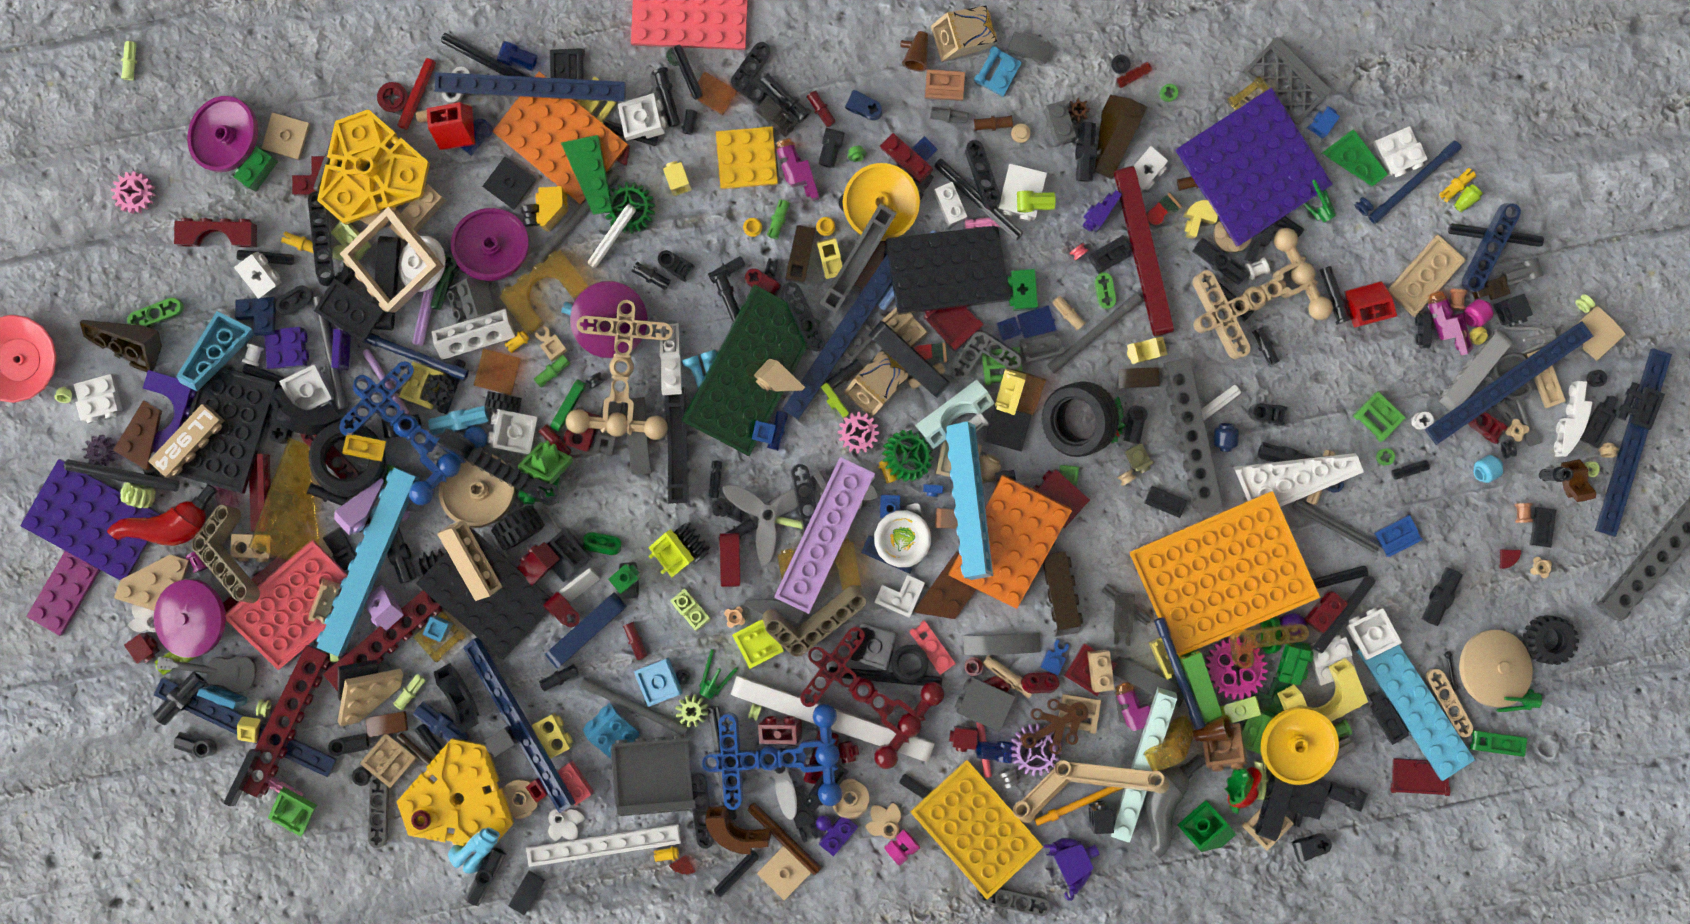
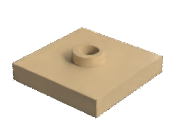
(285, 136)
(783, 872)

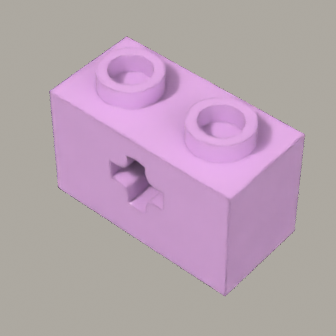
(383, 607)

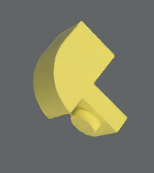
(1198, 212)
(830, 257)
(1146, 350)

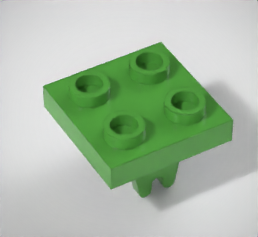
(545, 462)
(292, 811)

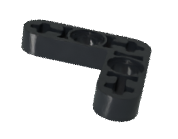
(749, 84)

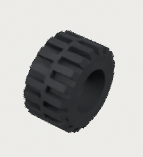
(517, 527)
(1566, 639)

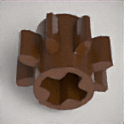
(1082, 106)

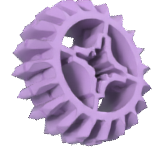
(1029, 756)

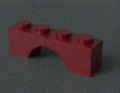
(192, 233)

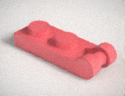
(932, 646)

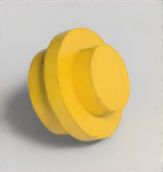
(825, 226)
(752, 227)

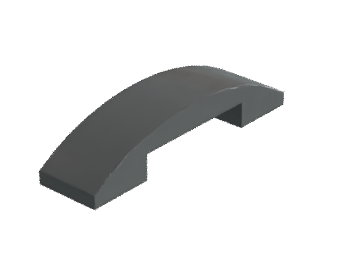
(638, 441)
(1002, 644)
(1145, 679)

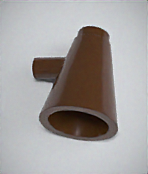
(917, 53)
(1216, 730)

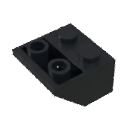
(571, 554)

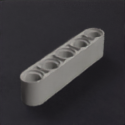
(1475, 370)

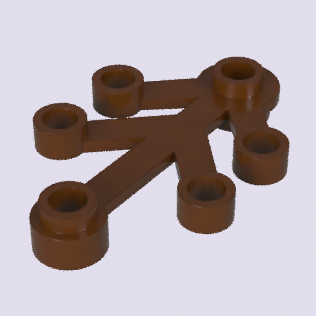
(1057, 725)

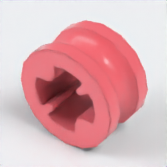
(1079, 251)

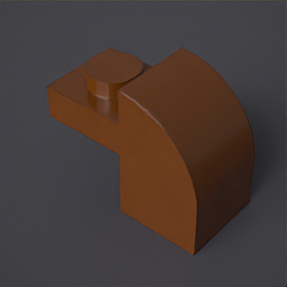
(1578, 486)

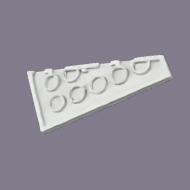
(1297, 478)

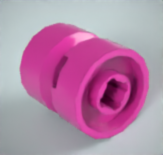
(896, 852)

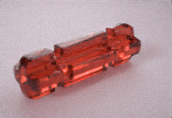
(1133, 75)

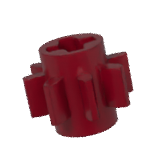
(848, 751)

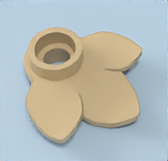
(882, 818)

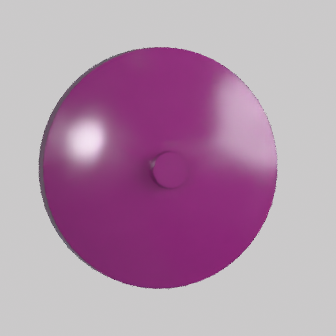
(222, 134)
(490, 244)
(602, 301)
(189, 618)

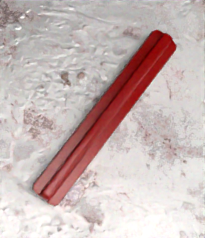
(416, 94)

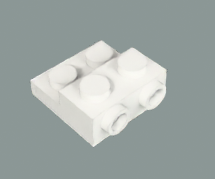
(642, 117)
(1400, 152)
(307, 389)
(98, 398)
(512, 431)
(1373, 633)
(1336, 651)

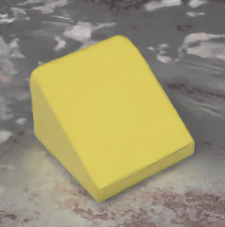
(248, 729)

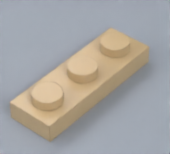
(1548, 386)

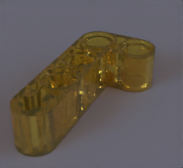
(1268, 640)
(1174, 747)

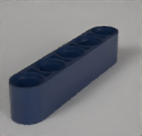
(1499, 242)
(585, 630)

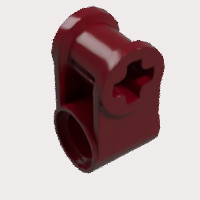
(764, 281)
(1490, 428)
(560, 608)

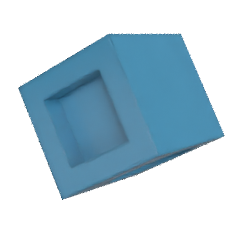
(437, 628)

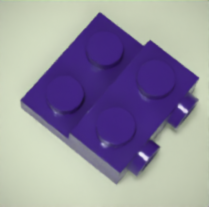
(1097, 214)
(286, 348)

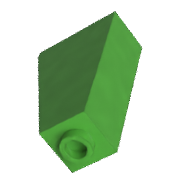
(1201, 685)

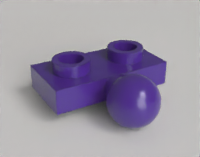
(837, 833)

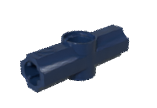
(439, 723)

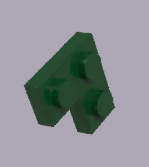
(1270, 702)

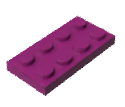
(63, 593)

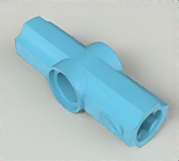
(459, 420)

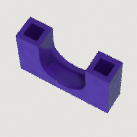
(178, 394)

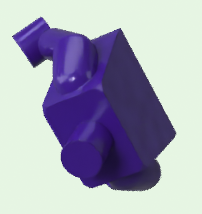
(1073, 862)

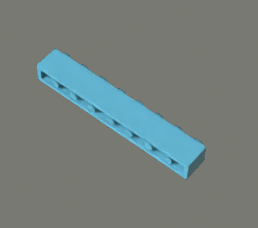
(969, 501)

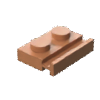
(944, 85)

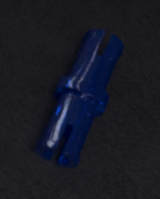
(780, 422)

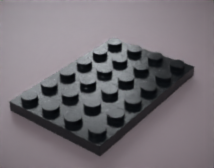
(947, 269)
(231, 451)
(498, 619)

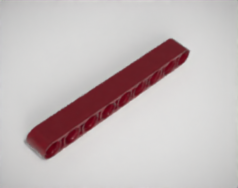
(1143, 251)

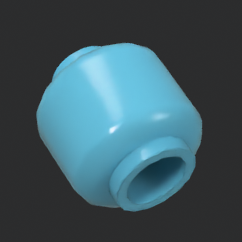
(1488, 469)

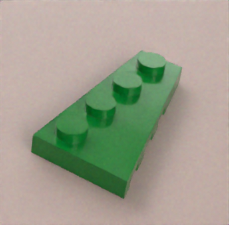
(589, 168)

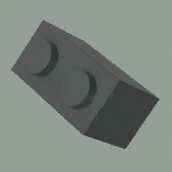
(1060, 123)
(500, 741)

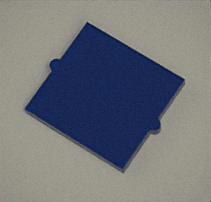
(1036, 322)

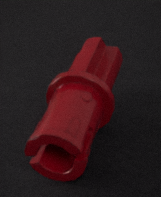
(821, 108)
(553, 438)
(635, 641)

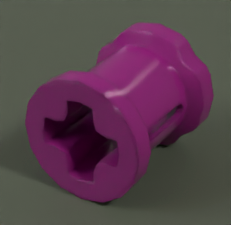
(196, 562)

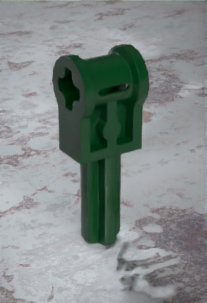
(443, 284)

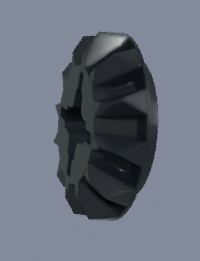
(443, 397)

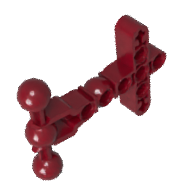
(908, 725)

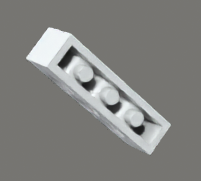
(473, 334)

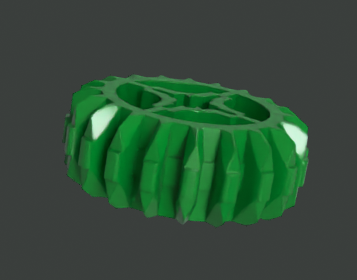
(639, 207)
(919, 463)

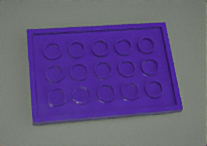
(75, 516)

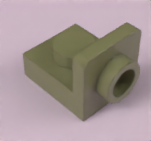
(1138, 458)

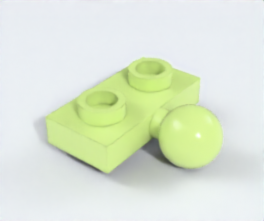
(345, 235)

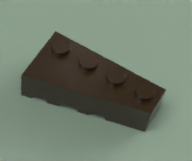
(1061, 594)

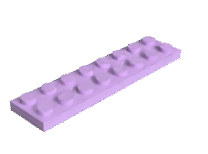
(824, 535)

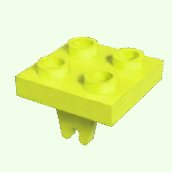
(670, 553)
(756, 644)

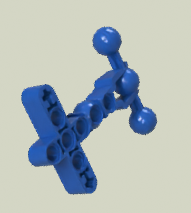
(447, 465)
(826, 755)

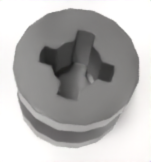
(1009, 777)

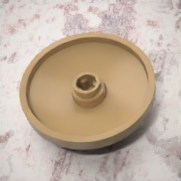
(476, 496)
(1495, 667)

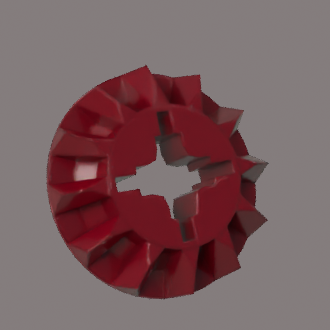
(386, 91)

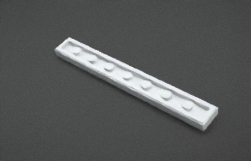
(603, 845)

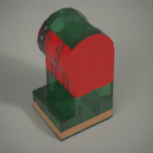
(1158, 211)
(933, 351)

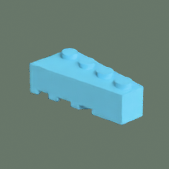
(213, 350)

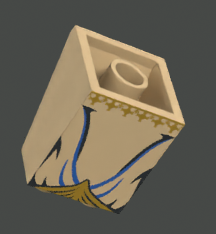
(963, 32)
(876, 383)

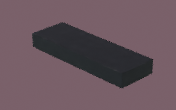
(242, 777)

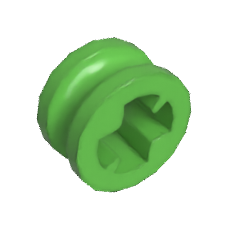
(1173, 95)
(1390, 460)

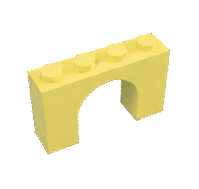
(1347, 695)

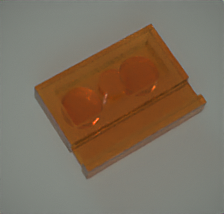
(715, 93)

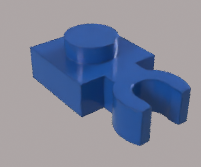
(1053, 660)

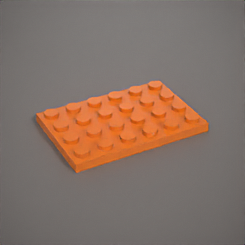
(539, 126)
(1020, 534)

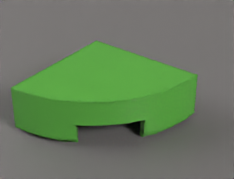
(1070, 473)

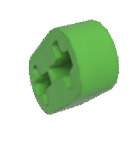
(1109, 289)

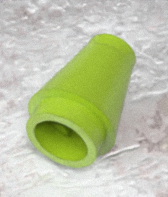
(1468, 198)

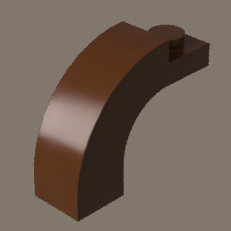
(732, 836)

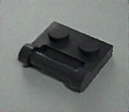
(561, 63)

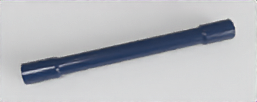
(1384, 208)
(451, 369)
(1165, 635)

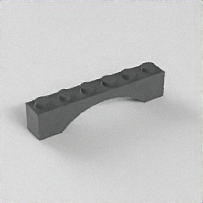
(858, 257)

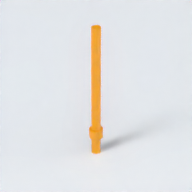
(1054, 815)

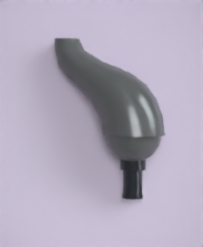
(1161, 807)

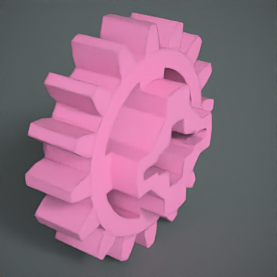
(135, 201)
(870, 428)

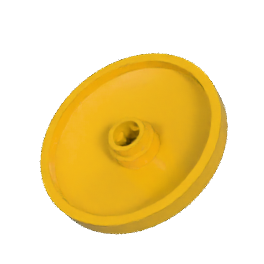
(884, 185)
(1299, 745)

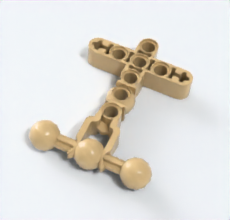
(1301, 274)
(617, 423)

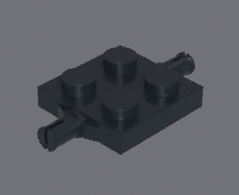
(1308, 800)

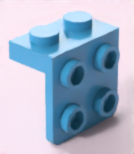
(607, 728)

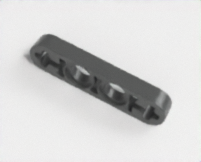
(378, 809)
(1012, 902)

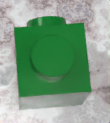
(624, 578)

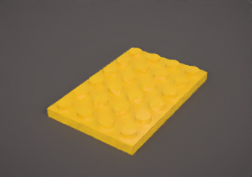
(976, 829)

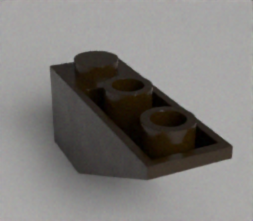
(800, 254)

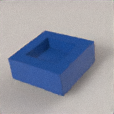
(763, 432)
(932, 490)

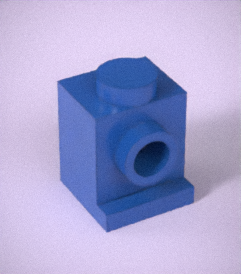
(1323, 122)
(886, 500)

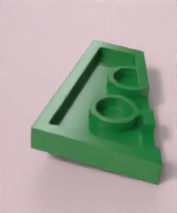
(1356, 158)

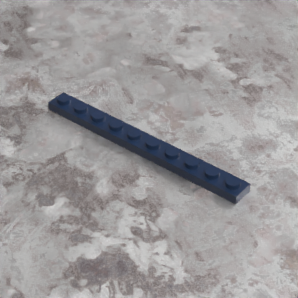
(530, 87)
(840, 340)
(1508, 383)
(1630, 450)
(229, 718)
(519, 725)

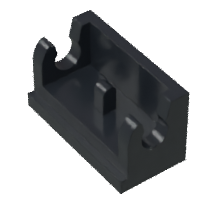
(1110, 254)

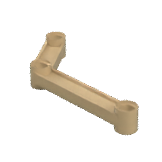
(1087, 774)

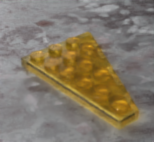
(288, 512)

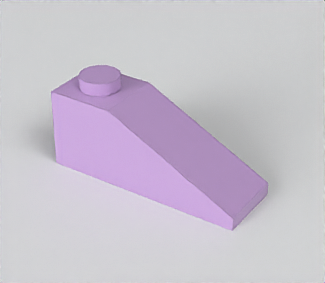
(355, 513)

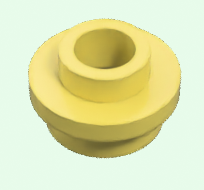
(1478, 335)

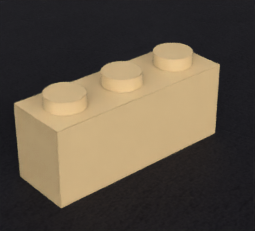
(421, 210)

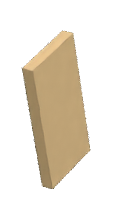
(1425, 275)

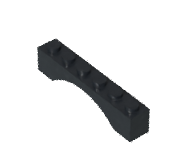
(677, 448)

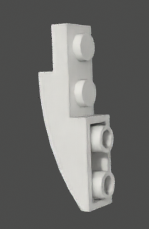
(671, 361)
(1572, 428)

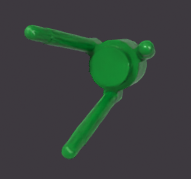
(1325, 211)
(710, 688)
(1529, 701)

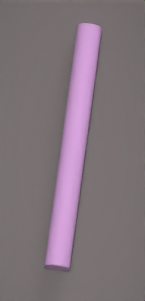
(380, 373)

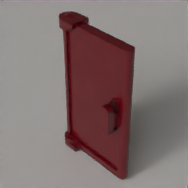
(1419, 780)

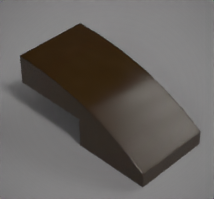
(1139, 377)

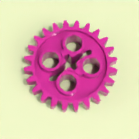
(1218, 671)

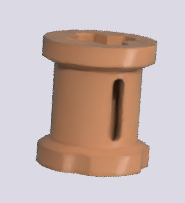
(1457, 299)
(1523, 512)

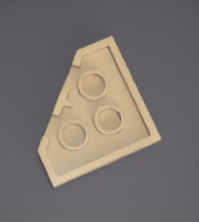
(148, 583)
(366, 693)

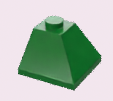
(1206, 828)

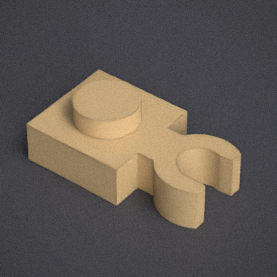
(552, 345)

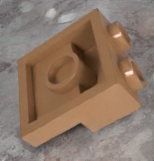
(1228, 752)

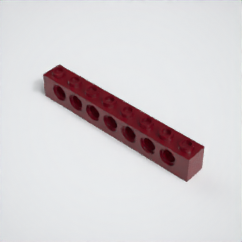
(381, 635)
(283, 708)

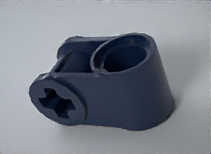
(861, 104)

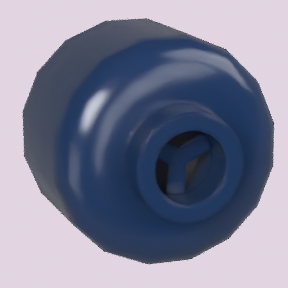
(1226, 437)

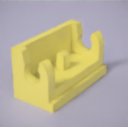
(1010, 391)
(1161, 657)

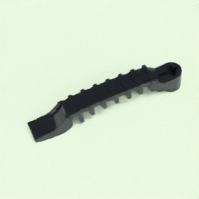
(514, 478)

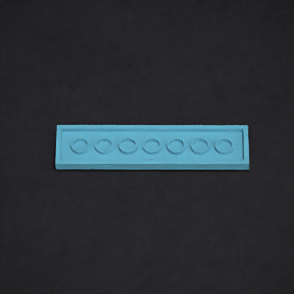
(1419, 711)

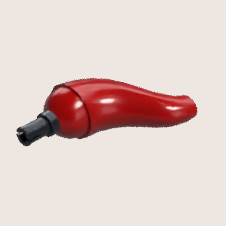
(170, 528)

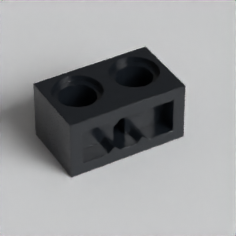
(1513, 310)
(1101, 818)

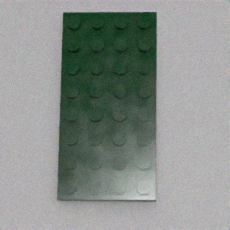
(729, 396)

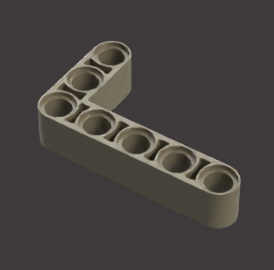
(209, 548)
(818, 626)

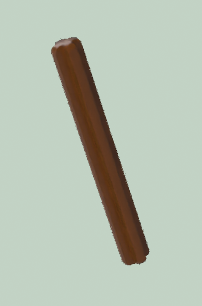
(784, 838)

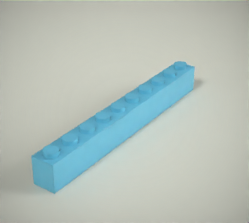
(367, 563)

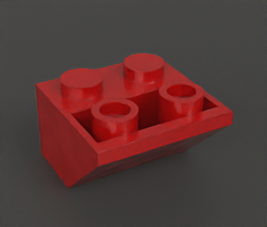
(451, 125)
(1370, 304)

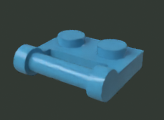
(1003, 75)

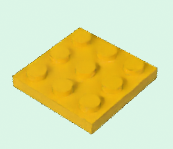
(746, 157)

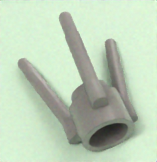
(1543, 336)

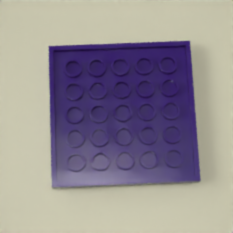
(1253, 167)

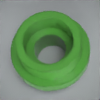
(856, 153)

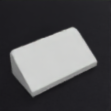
(580, 584)

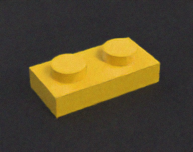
(364, 447)

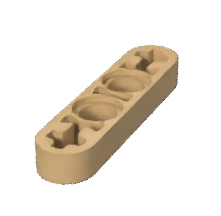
(1451, 701)

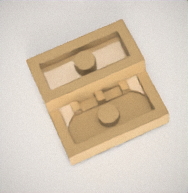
(906, 327)
(1605, 333)
(387, 760)

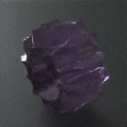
(97, 443)

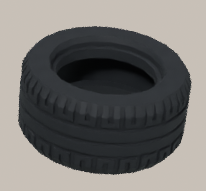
(1058, 432)
(337, 486)

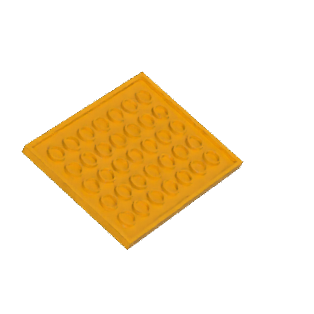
(1225, 573)

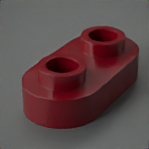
(1041, 681)

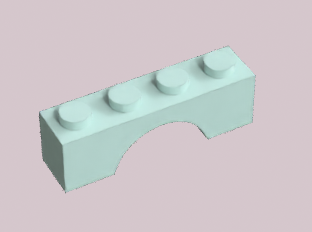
(970, 400)

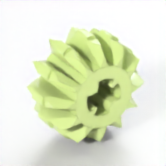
(137, 495)
(693, 717)

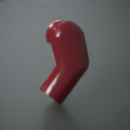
(998, 682)

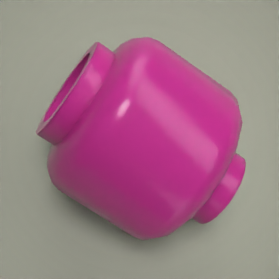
(1478, 313)

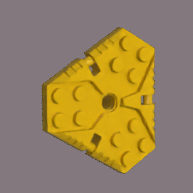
(393, 173)
(462, 769)

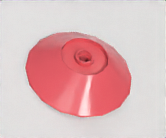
(38, 357)

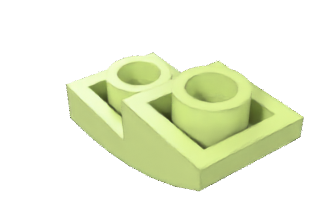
(690, 609)

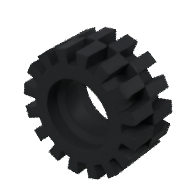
(503, 402)

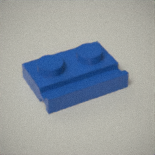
(1398, 536)

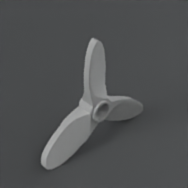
(765, 531)
(783, 783)

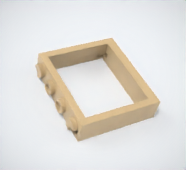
(433, 263)

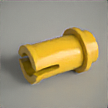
(521, 338)
(886, 472)
(666, 854)

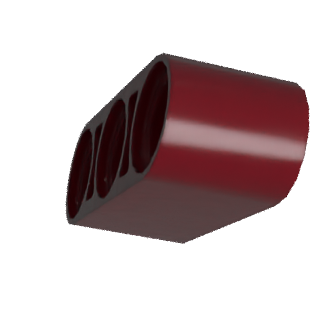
(730, 559)

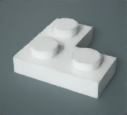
(903, 601)

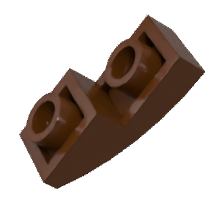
(386, 724)

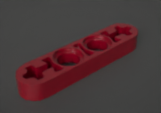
(331, 454)

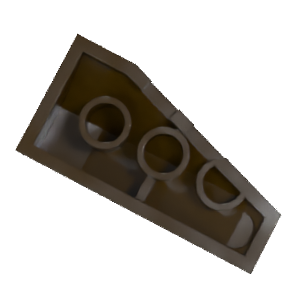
(1117, 127)
(132, 342)

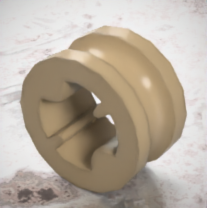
(1126, 477)

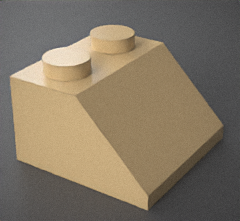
(776, 377)

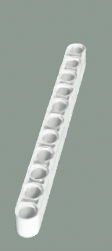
(845, 723)

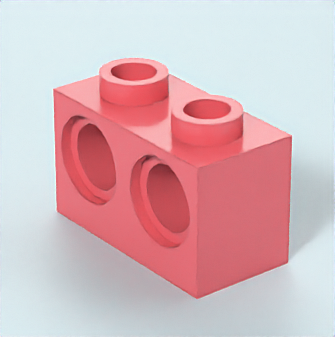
(575, 782)

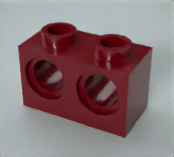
(588, 437)
(1325, 611)

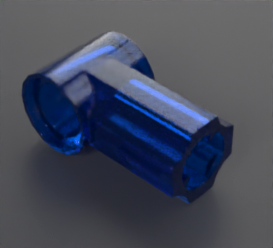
(513, 55)
(479, 137)
(997, 751)

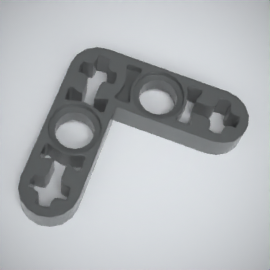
(985, 348)

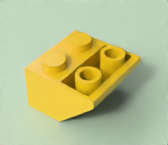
(552, 206)

